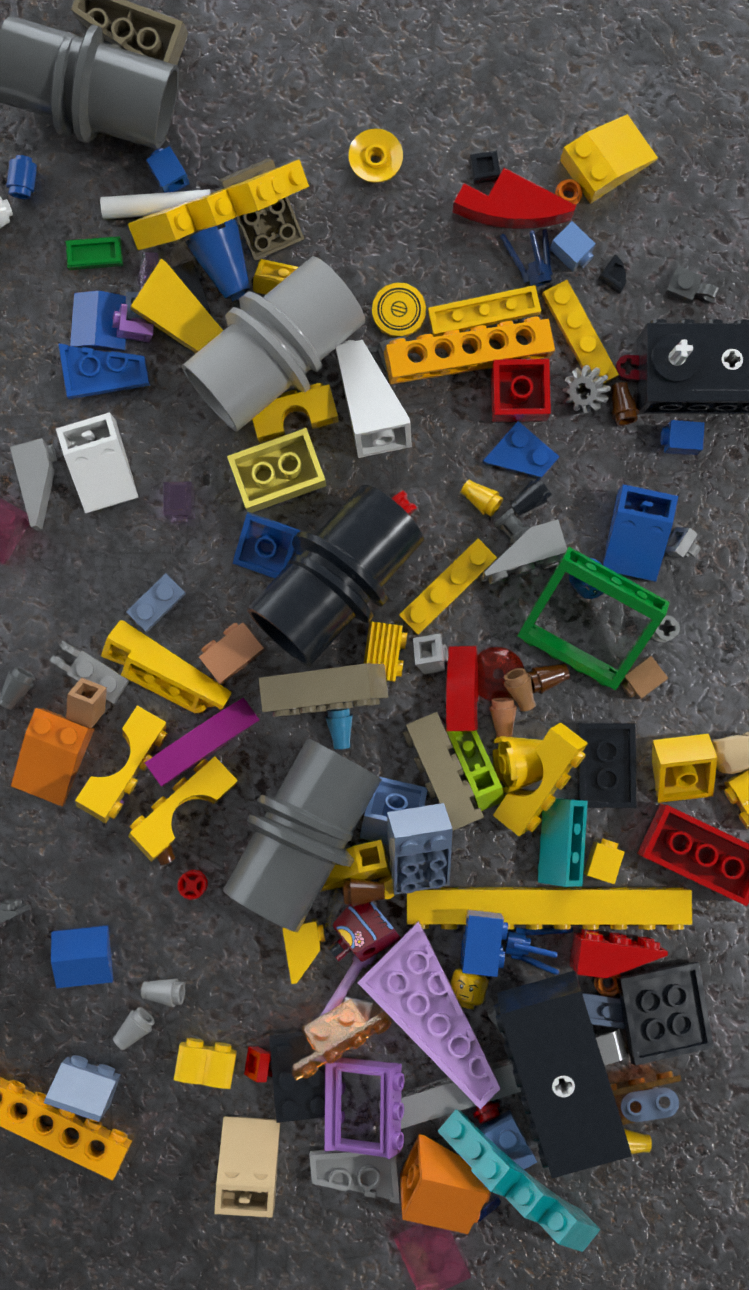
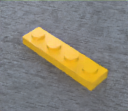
(484, 310)
(578, 329)
(447, 586)

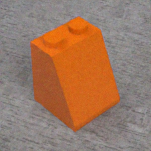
(440, 1188)

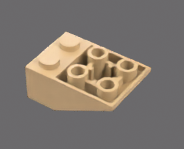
(247, 1167)

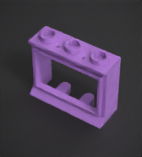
(390, 1108)

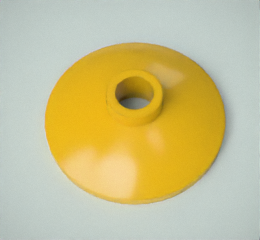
(371, 144)

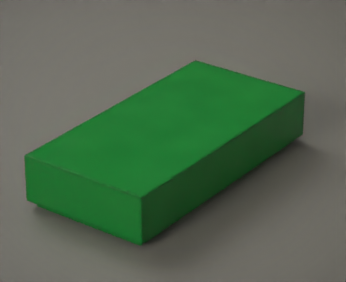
(94, 253)

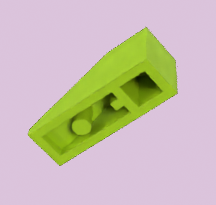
(477, 768)

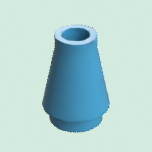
(340, 727)

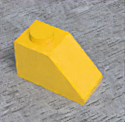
(303, 947)

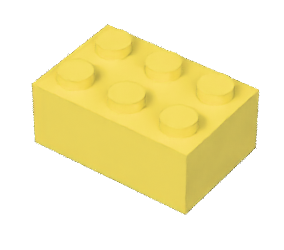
(277, 470)

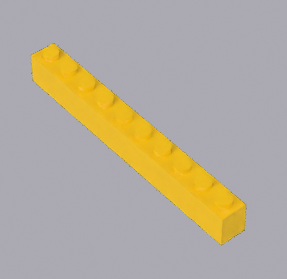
(555, 906)

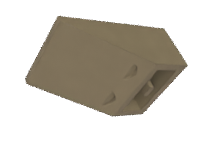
(271, 226)

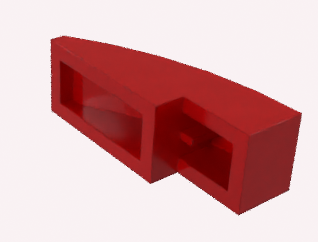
(462, 689)

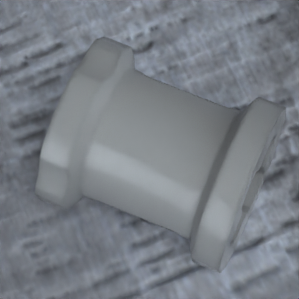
(671, 623)

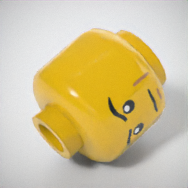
(469, 988)

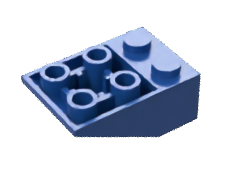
(639, 532)

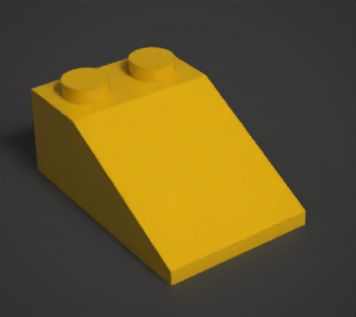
(607, 157)

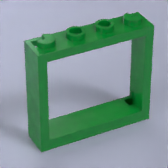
(610, 584)

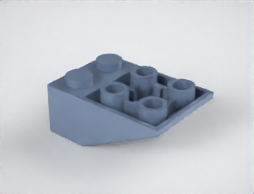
(419, 848)

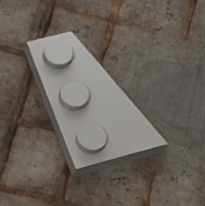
(356, 1172)

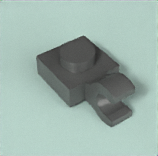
(686, 285)

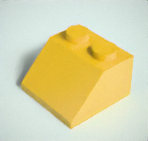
(684, 767)

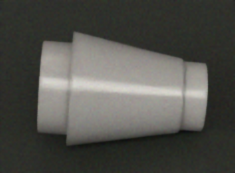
(166, 992)
(134, 1027)

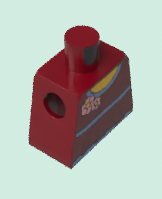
(363, 932)

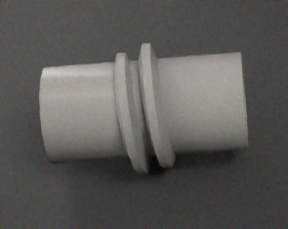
(274, 342)

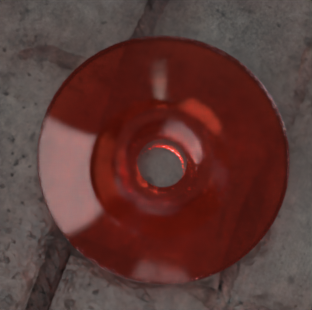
(488, 661)

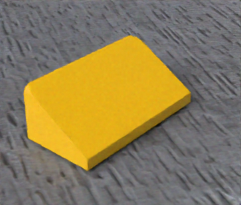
(269, 275)

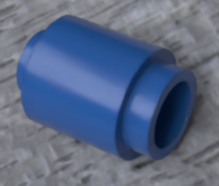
(21, 177)

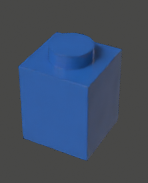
(167, 170)
(683, 437)

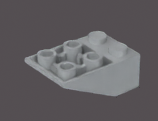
(536, 547)

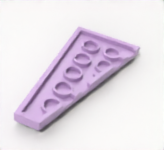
(421, 1001)

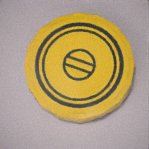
(399, 310)

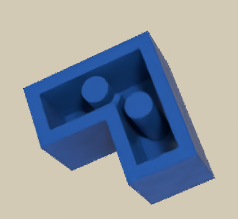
(481, 943)

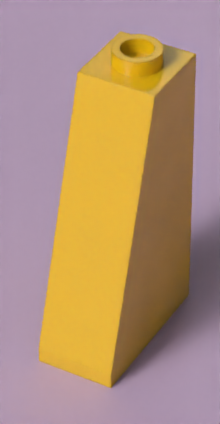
(175, 309)

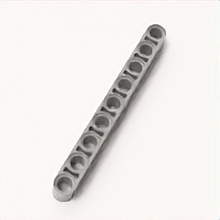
(445, 1096)

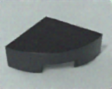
(614, 274)

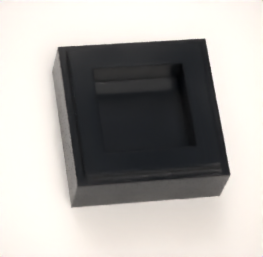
(484, 167)

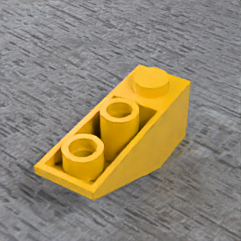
(368, 864)

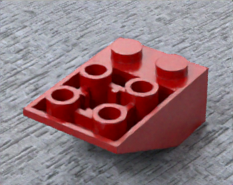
(608, 956)

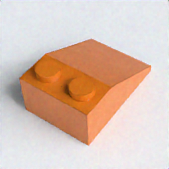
(50, 756)

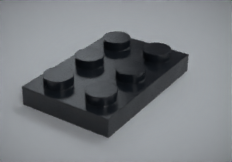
(609, 766)
(298, 1098)

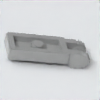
(92, 670)

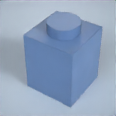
(573, 247)

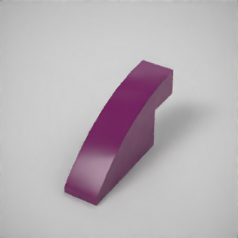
(202, 742)

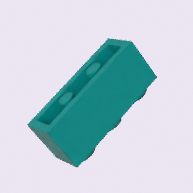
(563, 843)

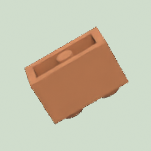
(231, 652)

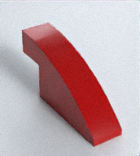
(513, 204)

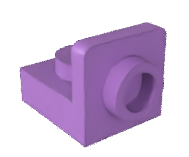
(135, 329)

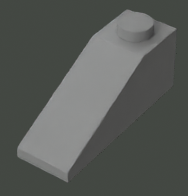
(35, 475)

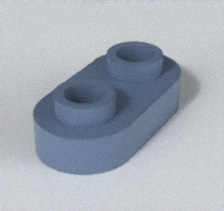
(649, 1104)

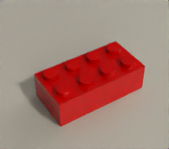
(698, 852)

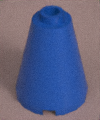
(222, 258)

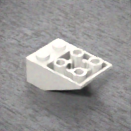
(97, 462)

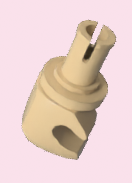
(732, 753)

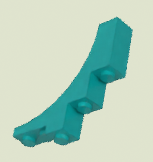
(504, 1177)

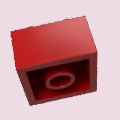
(520, 390)

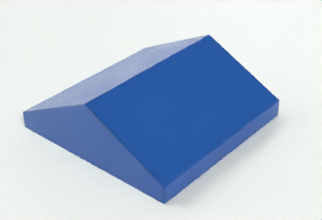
(94, 319)
(264, 545)
(81, 956)

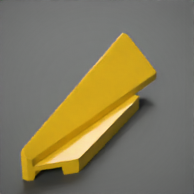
(161, 670)

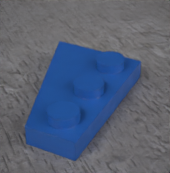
(100, 372)

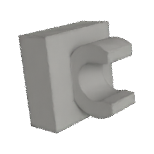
(681, 543)

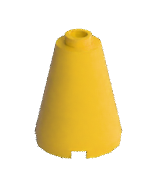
(517, 762)

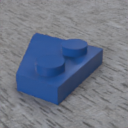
(522, 453)

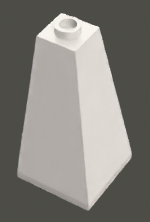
(373, 408)

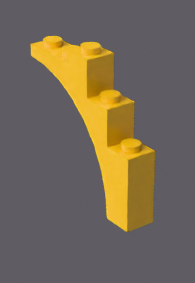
(218, 206)

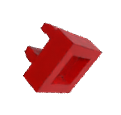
(258, 1064)

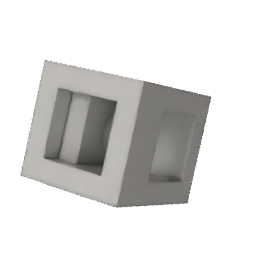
(430, 653)

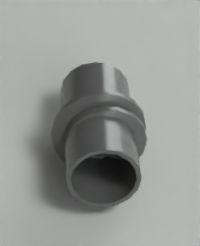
(86, 83)
(301, 835)

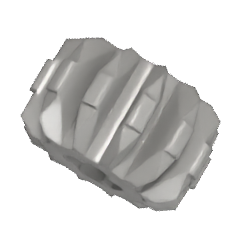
(591, 381)

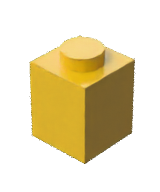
(604, 861)

